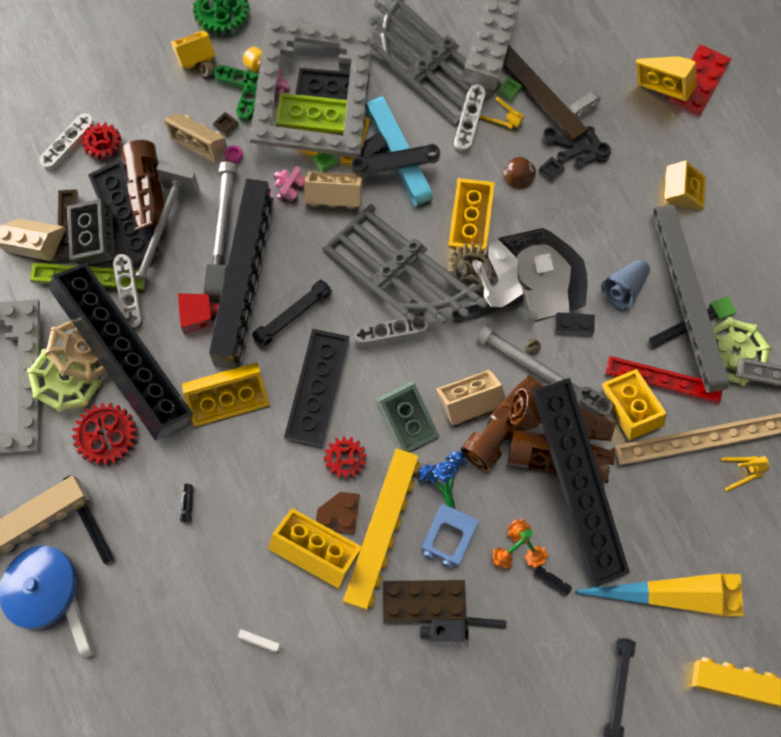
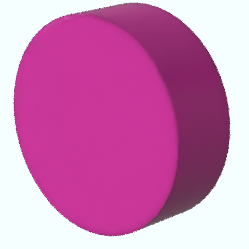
(234, 154)

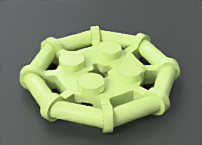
(742, 343)
(59, 387)

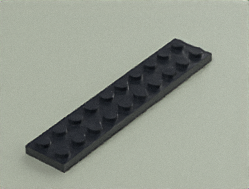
(581, 482)

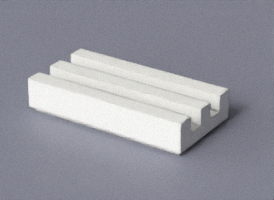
(259, 641)

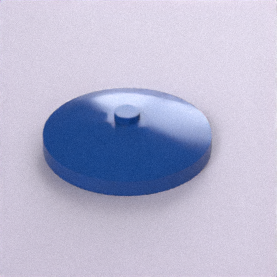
(38, 587)

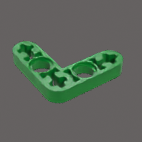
(247, 85)

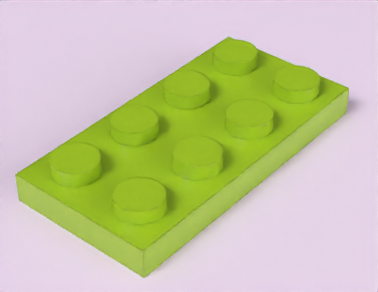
(311, 113)

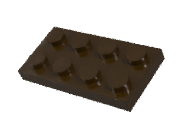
(424, 601)

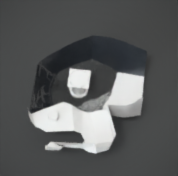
(518, 263)

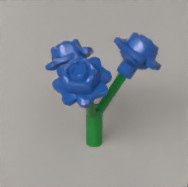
(444, 471)

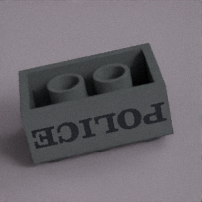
(90, 232)

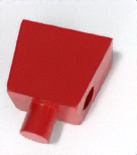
(196, 312)

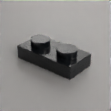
(575, 323)

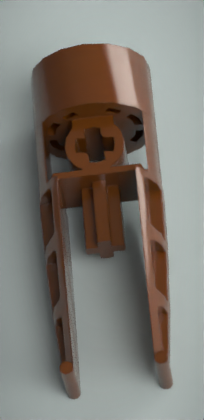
(143, 183)
(525, 414)
(483, 448)
(533, 451)

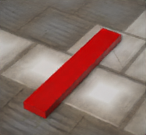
(663, 379)

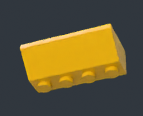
(471, 213)
(225, 394)
(314, 547)

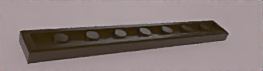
(543, 95)

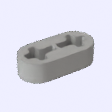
(585, 104)

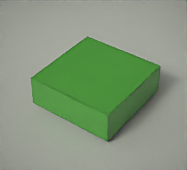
(509, 89)
(325, 161)
(723, 308)

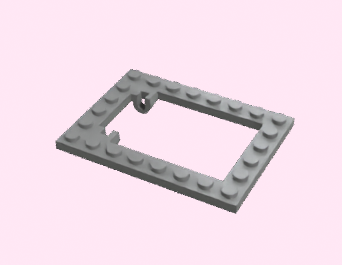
(280, 39)
(23, 323)

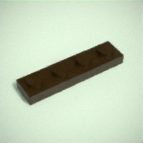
(65, 199)

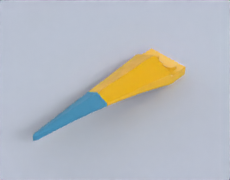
(704, 594)

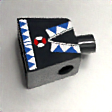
(455, 633)

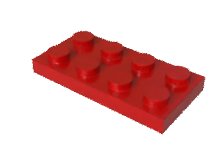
(709, 71)

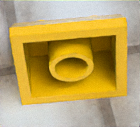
(193, 49)
(685, 186)

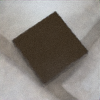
(225, 124)

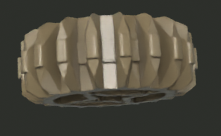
(465, 254)

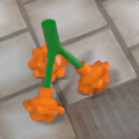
(520, 533)

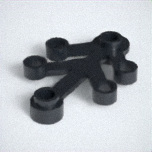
(578, 146)

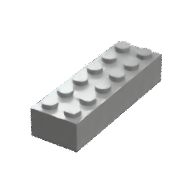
(490, 42)

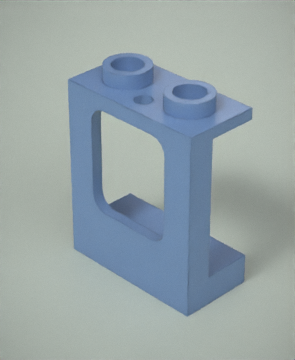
(458, 520)

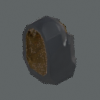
(374, 145)

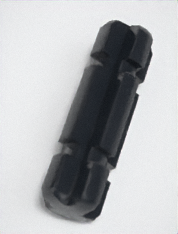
(186, 503)
(553, 580)

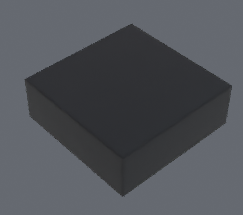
(551, 169)

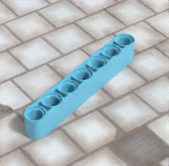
(390, 131)

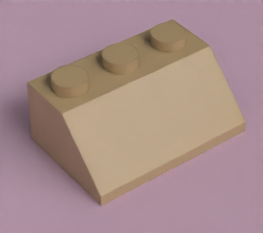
(195, 136)
(333, 189)
(31, 238)
(471, 397)

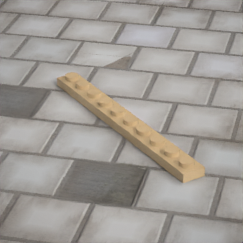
(698, 439)

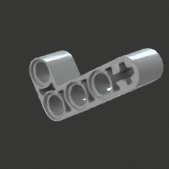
(390, 328)

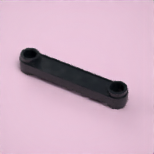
(395, 160)
(319, 291)
(625, 649)

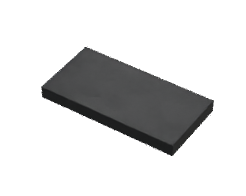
(324, 83)

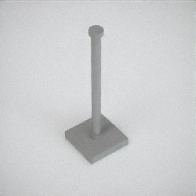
(176, 180)

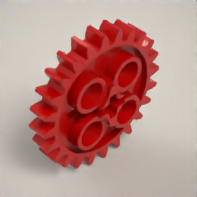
(87, 441)

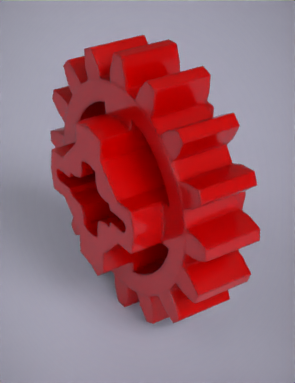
(101, 141)
(347, 451)

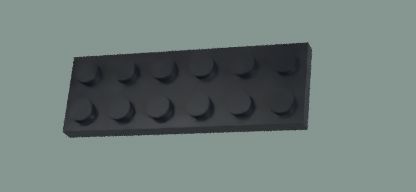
(111, 187)
(317, 387)

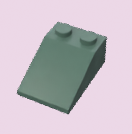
(407, 416)

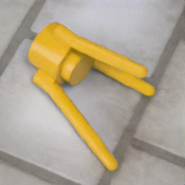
(514, 117)
(756, 464)

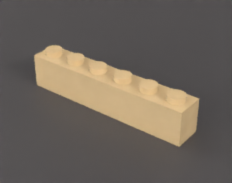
(40, 512)

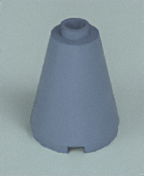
(625, 284)

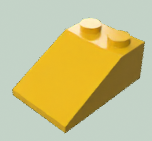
(668, 76)
(634, 404)

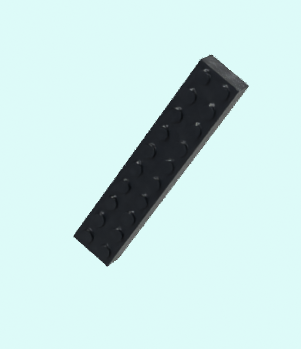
(241, 274)
(120, 351)

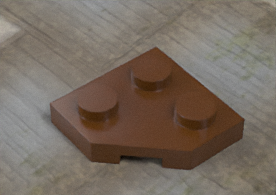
(340, 513)

